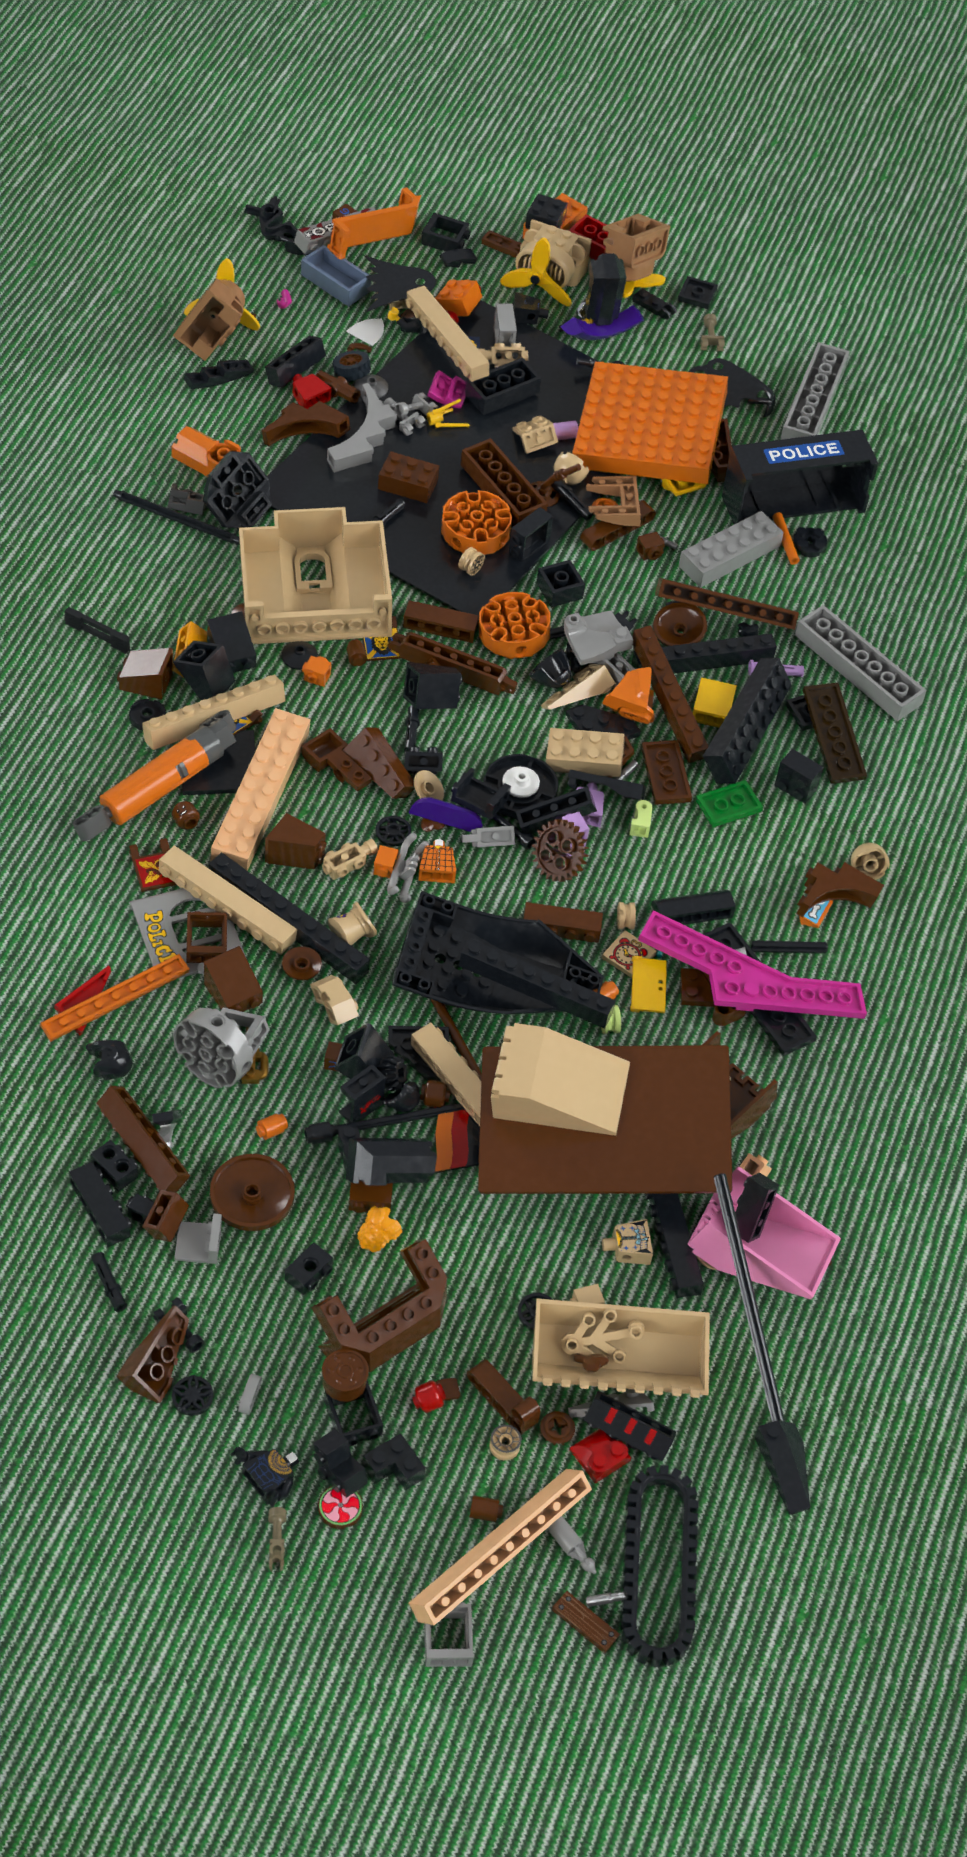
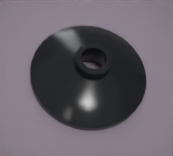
(297, 653)

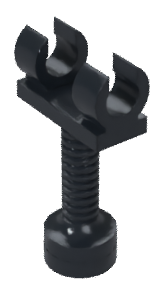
(193, 1342)

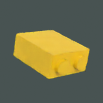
(713, 702)

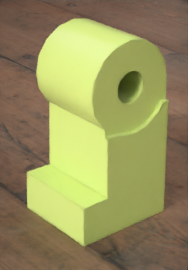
(641, 824)

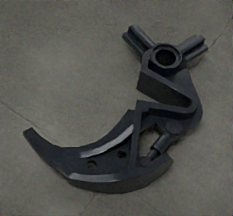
(271, 224)

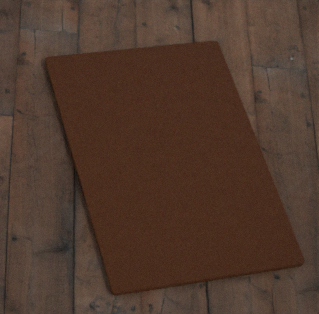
(667, 1137)

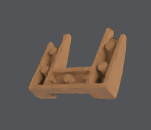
(626, 488)

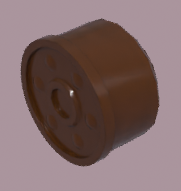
(345, 1374)

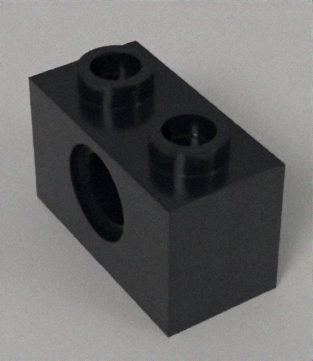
(312, 1258)

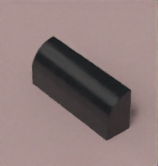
(697, 907)

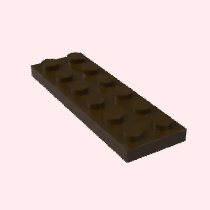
(834, 733)

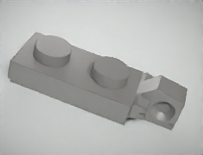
(491, 836)

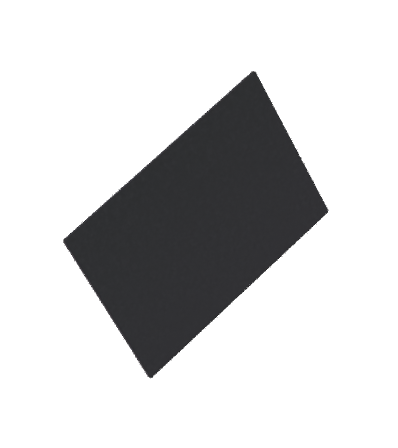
(414, 535)

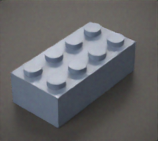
(335, 276)

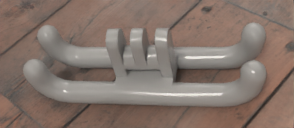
(405, 869)

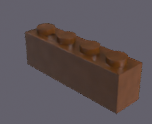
(440, 621)
(567, 922)

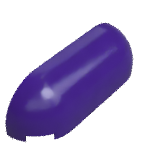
(446, 813)

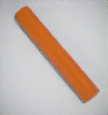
(786, 539)

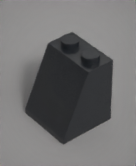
(234, 635)
(205, 669)
(432, 686)
(361, 1050)

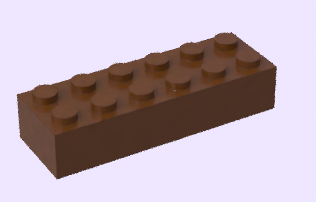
(499, 476)

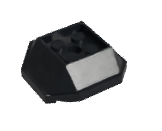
(237, 491)

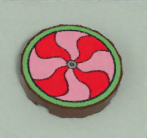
(338, 1510)

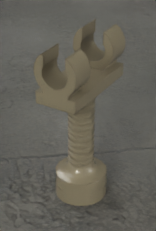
(710, 339)
(277, 1517)

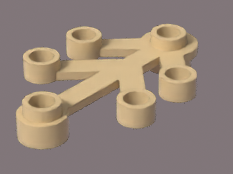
(600, 1337)

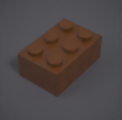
(408, 477)

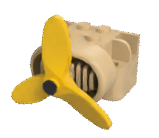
(550, 260)

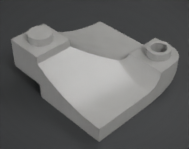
(596, 636)

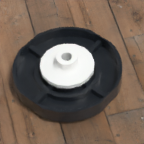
(529, 778)

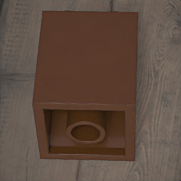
(147, 672)
(295, 844)
(232, 981)

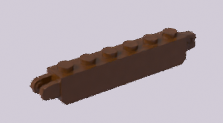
(473, 669)

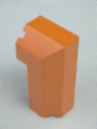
(200, 450)

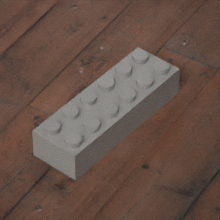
(730, 549)

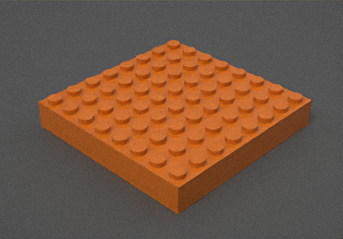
(651, 422)

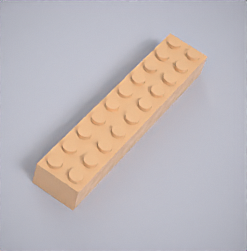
(261, 788)

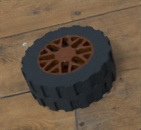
(352, 365)

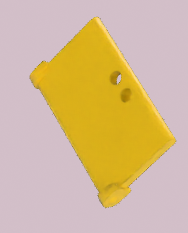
(646, 991)

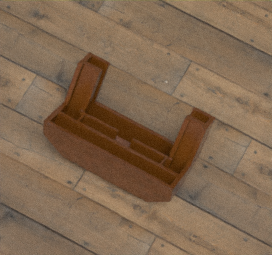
(395, 1323)

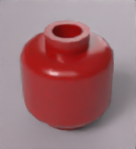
(429, 1396)

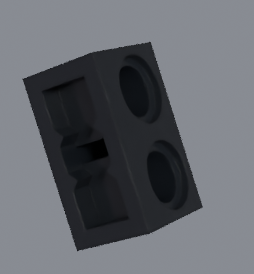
(111, 1167)

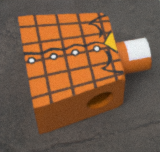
(437, 863)

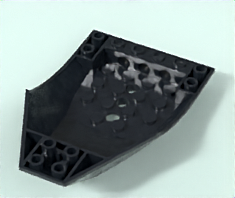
(442, 930)

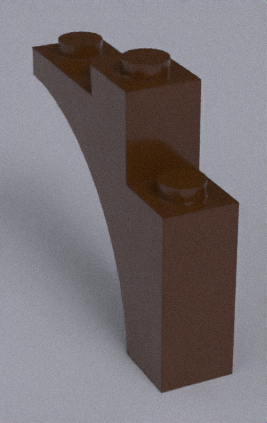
(299, 420)
(842, 884)

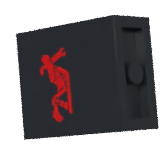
(365, 1094)

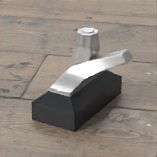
(167, 1123)

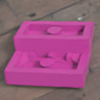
(447, 389)

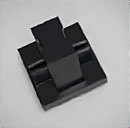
(747, 630)

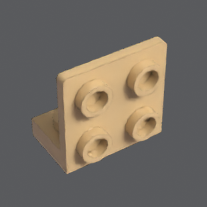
(536, 433)

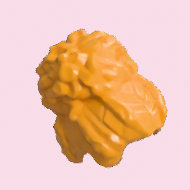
(378, 1229)

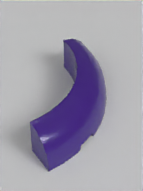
(581, 330)

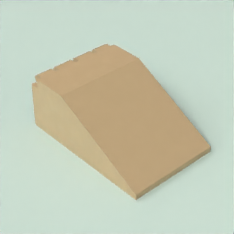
(557, 1081)

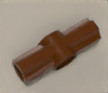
(340, 387)

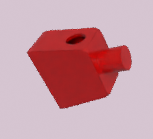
(310, 390)

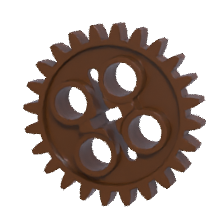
(553, 866)

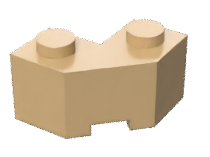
(336, 999)

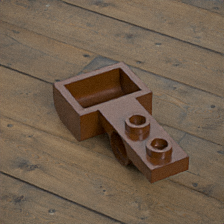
(328, 751)

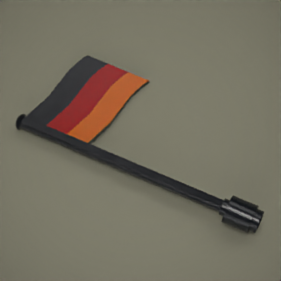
(455, 1135)

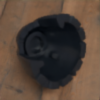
(553, 671)

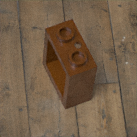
(199, 954)

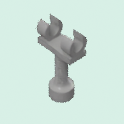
(418, 403)
(407, 422)

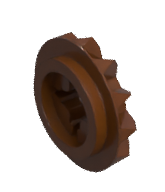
(561, 1420)

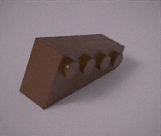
(380, 762)

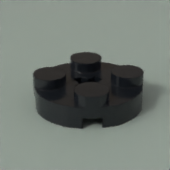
(816, 536)

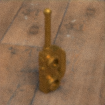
(254, 1075)

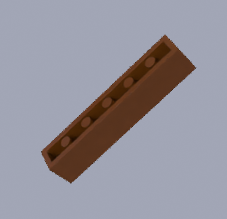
(142, 1139)

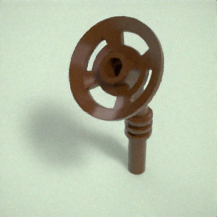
(545, 487)

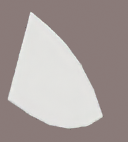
(368, 330)

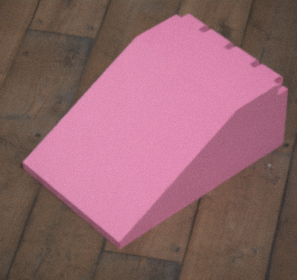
(786, 1256)

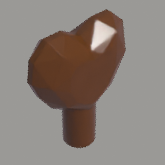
(428, 825)
(592, 1362)

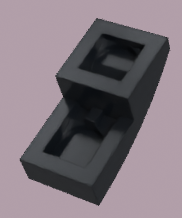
(455, 257)

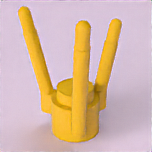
(436, 416)

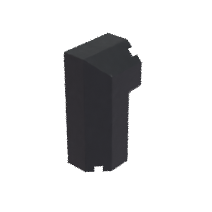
(605, 289)
(390, 1160)

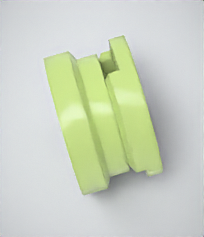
(614, 1023)

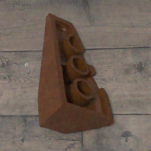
(152, 1362)

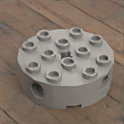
(213, 1047)

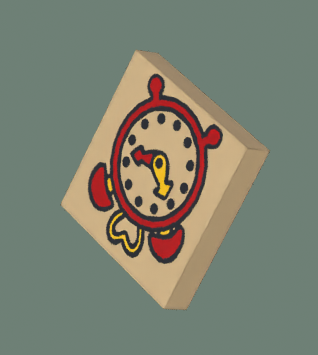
(623, 949)

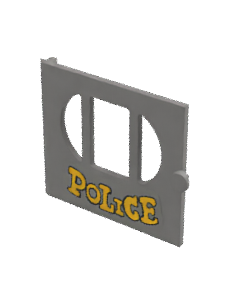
(157, 930)

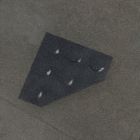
(598, 720)
(400, 1042)

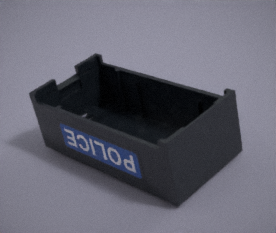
(800, 476)

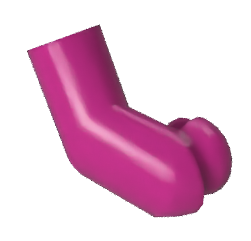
(285, 299)

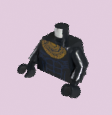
(268, 1472)

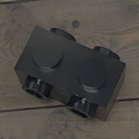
(418, 760)

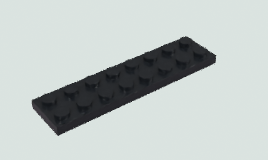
(785, 1029)

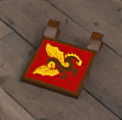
(148, 868)

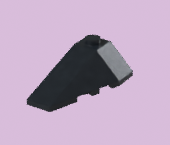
(786, 1461)

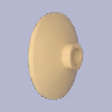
(428, 785)

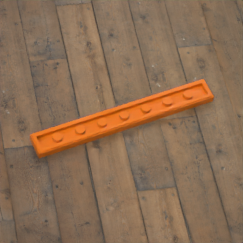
(114, 997)

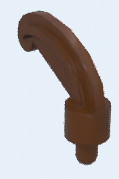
(352, 346)

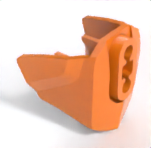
(633, 696)

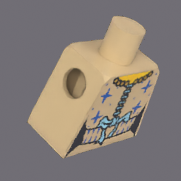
(630, 1243)

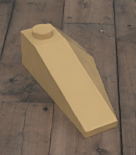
(588, 682)

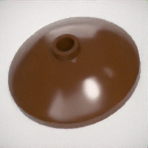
(680, 618)

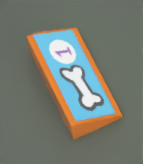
(816, 914)

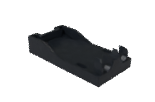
(624, 788)

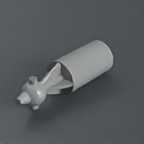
(571, 1543)

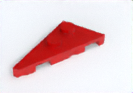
(87, 990)

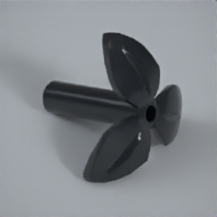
(769, 401)

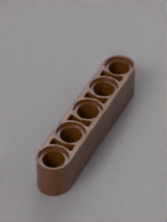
(605, 533)

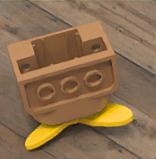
(638, 243)
(215, 314)

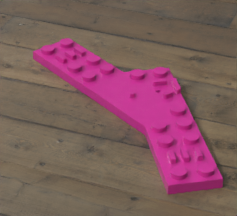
(746, 982)

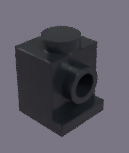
(139, 1208)

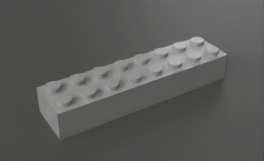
(816, 392)
(860, 663)

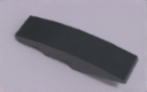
(222, 373)

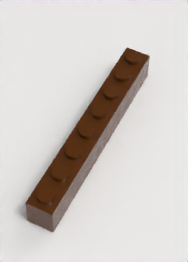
(726, 603)
(670, 694)

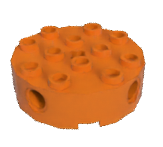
(476, 521)
(514, 625)

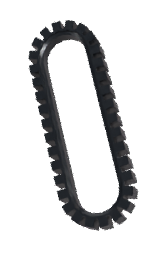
(687, 1568)

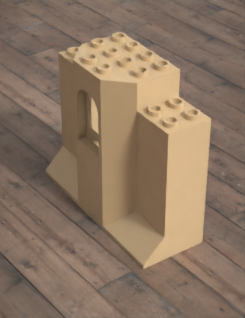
(348, 604)

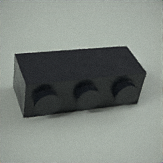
(755, 1205)

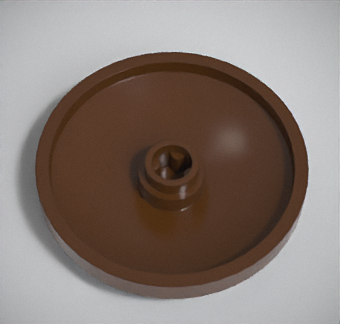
(252, 1192)

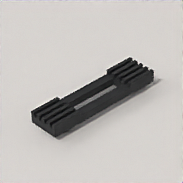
(116, 639)

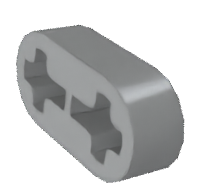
(250, 1394)

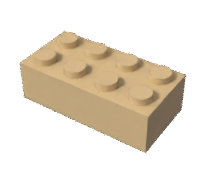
(585, 751)

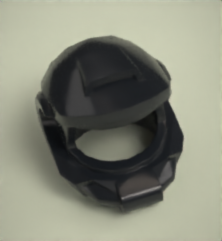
(114, 1057)

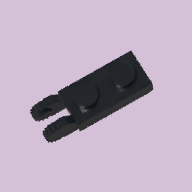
(654, 304)

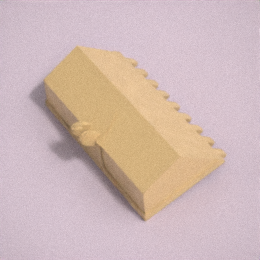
(666, 1359)

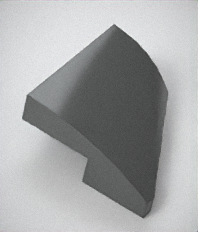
(185, 500)

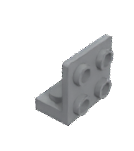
(199, 1241)

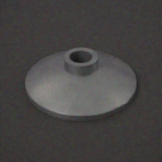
(376, 382)

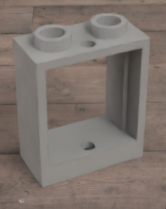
(504, 325)
(257, 1026)
(451, 1657)

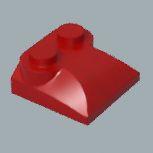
(600, 1454)

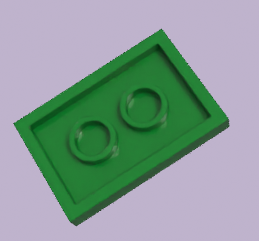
(729, 803)

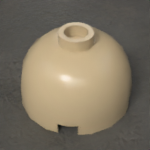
(568, 460)
(870, 860)

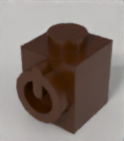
(650, 546)

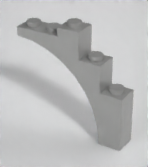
(359, 447)

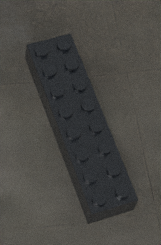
(747, 721)

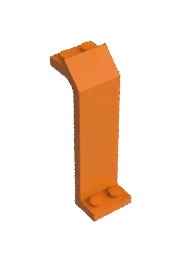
(374, 225)

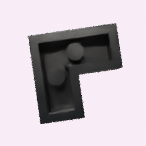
(394, 1458)
(338, 1465)

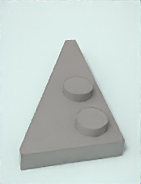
(629, 1398)

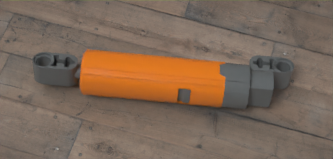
(159, 776)

